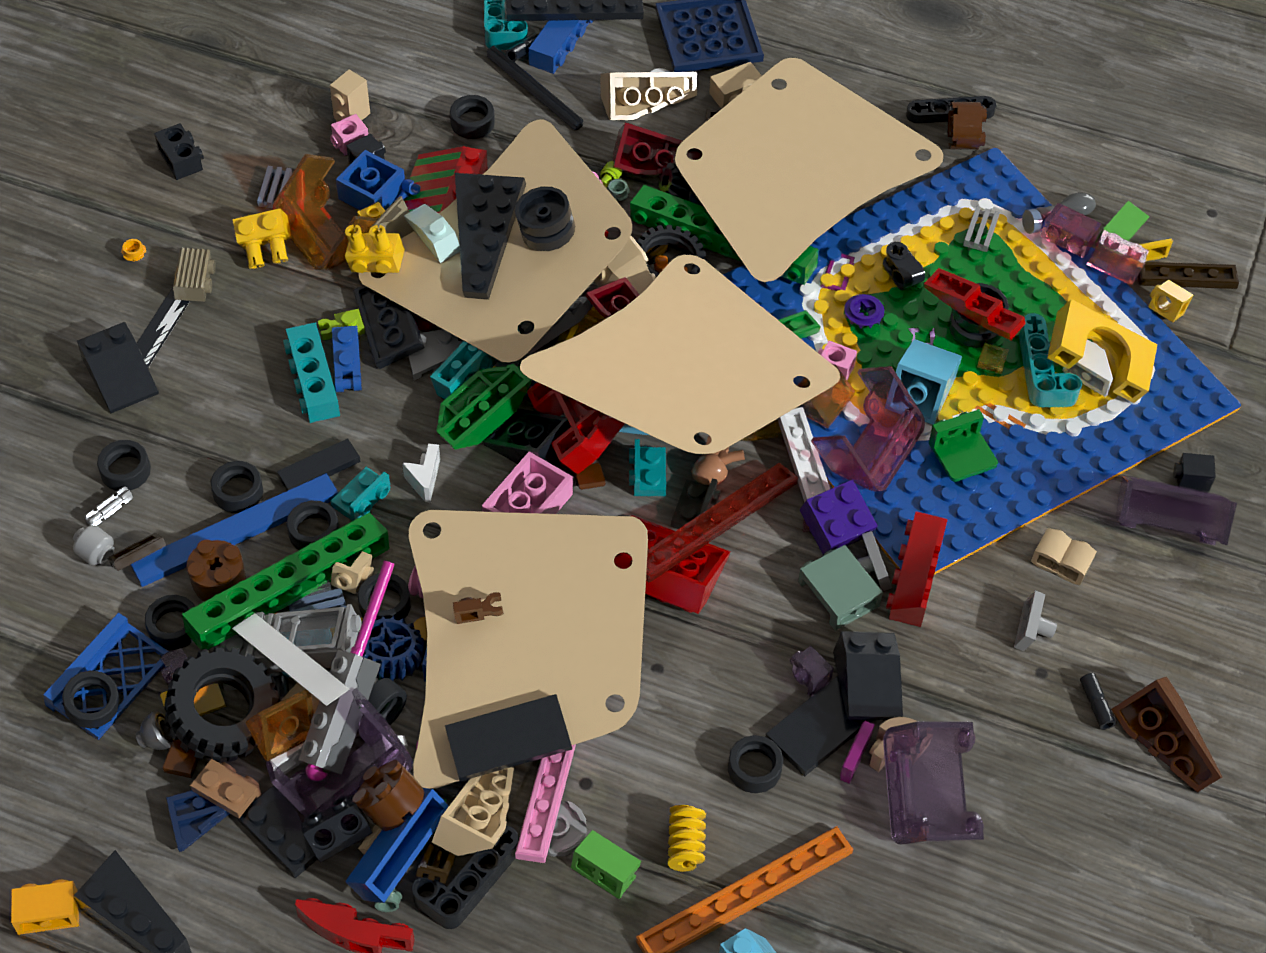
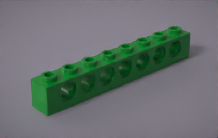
(658, 208)
(283, 581)

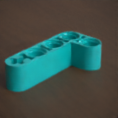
(498, 30)
(1042, 382)

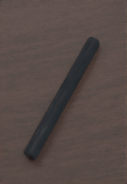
(535, 88)

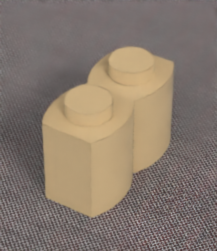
(1063, 556)

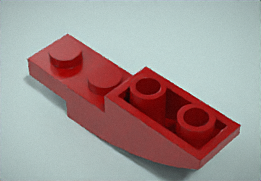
(341, 927)

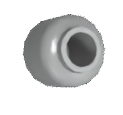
(93, 545)

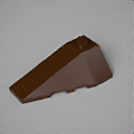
(1165, 727)

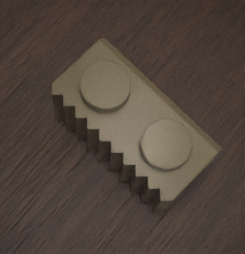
(193, 275)

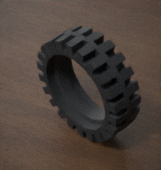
(673, 238)

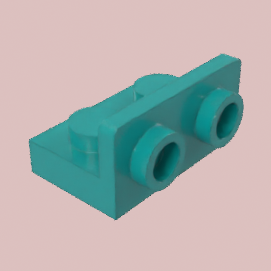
(648, 471)
(361, 494)

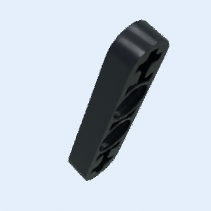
(932, 116)

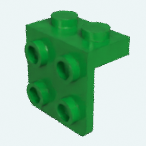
(962, 446)

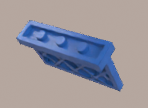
(93, 657)

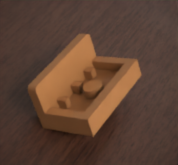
(226, 788)

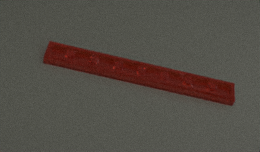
(717, 520)

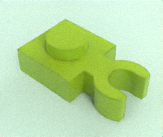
(342, 319)

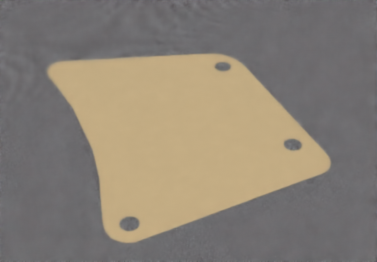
(795, 163)
(529, 281)
(687, 362)
(564, 628)

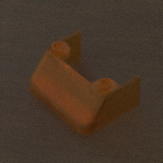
(309, 222)

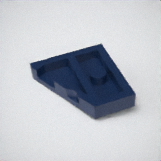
(192, 817)

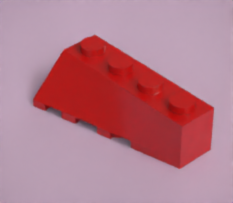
(917, 570)

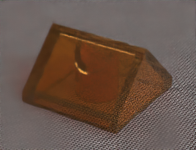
(828, 404)
(282, 725)

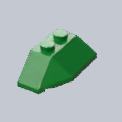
(481, 405)

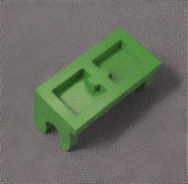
(1126, 221)
(605, 864)

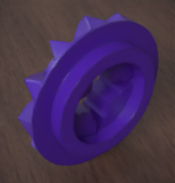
(868, 304)

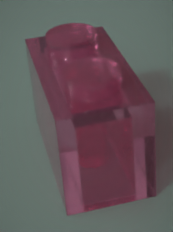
(1070, 230)
(1118, 257)

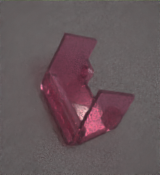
(885, 441)

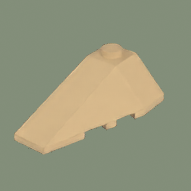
(640, 93)
(629, 264)
(476, 814)

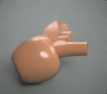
(713, 465)

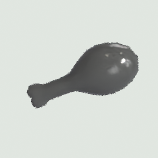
(1080, 202)

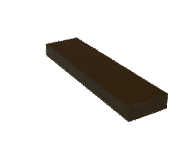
(1189, 275)

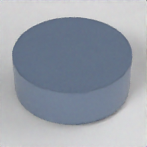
(1032, 221)

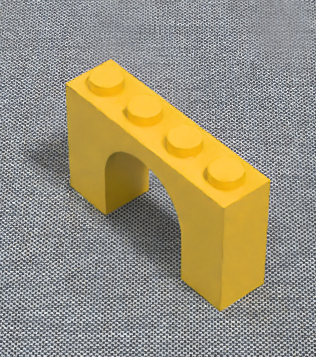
(1131, 352)

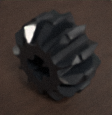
(673, 182)

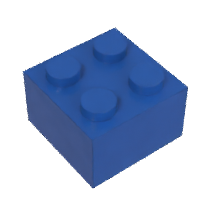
(370, 181)

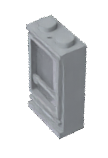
(314, 632)

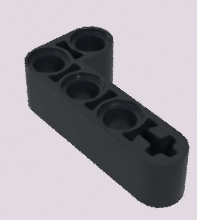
(470, 874)

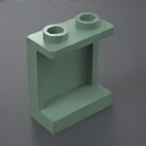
(841, 586)

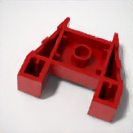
(589, 431)

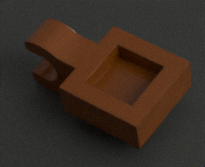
(473, 609)

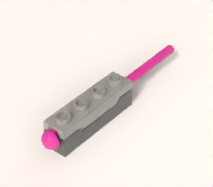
(337, 723)

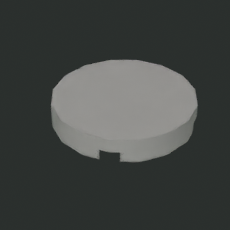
(568, 830)

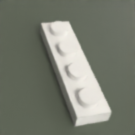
(803, 453)

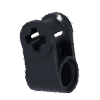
(902, 266)

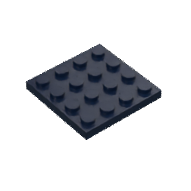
(708, 34)

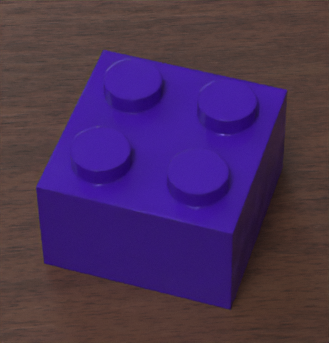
(838, 517)

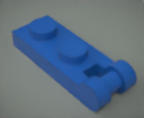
(346, 358)

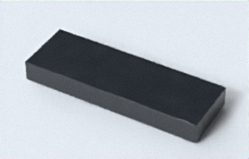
(329, 461)

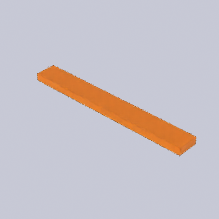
(746, 894)

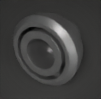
(154, 732)

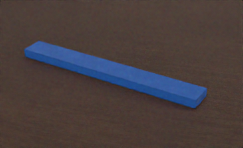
(233, 529)

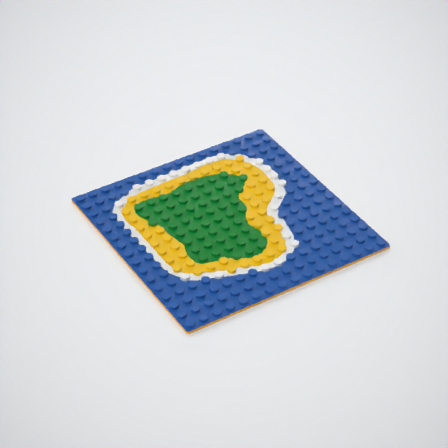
(1060, 448)

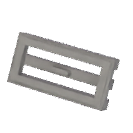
(984, 215)

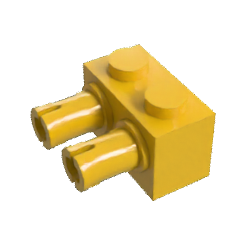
(263, 229)
(373, 250)

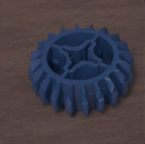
(395, 647)

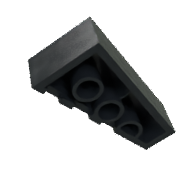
(128, 909)

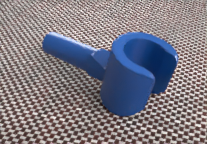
(409, 188)

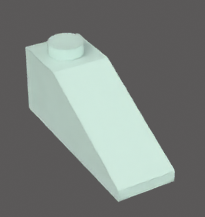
(434, 232)

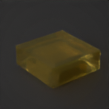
(992, 358)

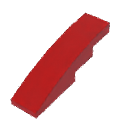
(972, 303)

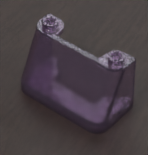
(928, 783)

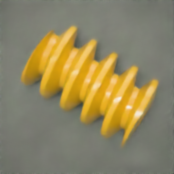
(686, 837)

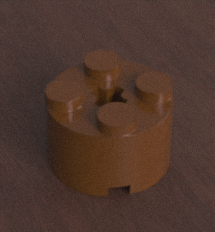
(966, 125)
(214, 568)
(388, 795)

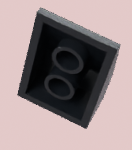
(117, 367)
(526, 433)
(869, 675)

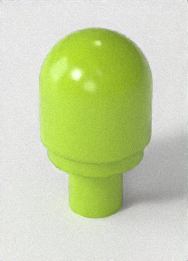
(609, 173)

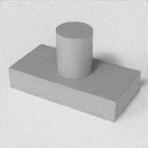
(874, 561)
(1032, 622)

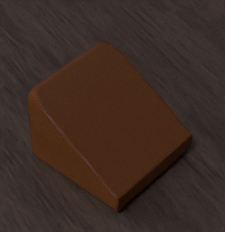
(590, 477)

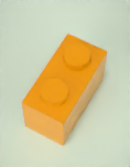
(44, 907)

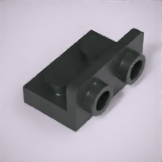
(694, 501)

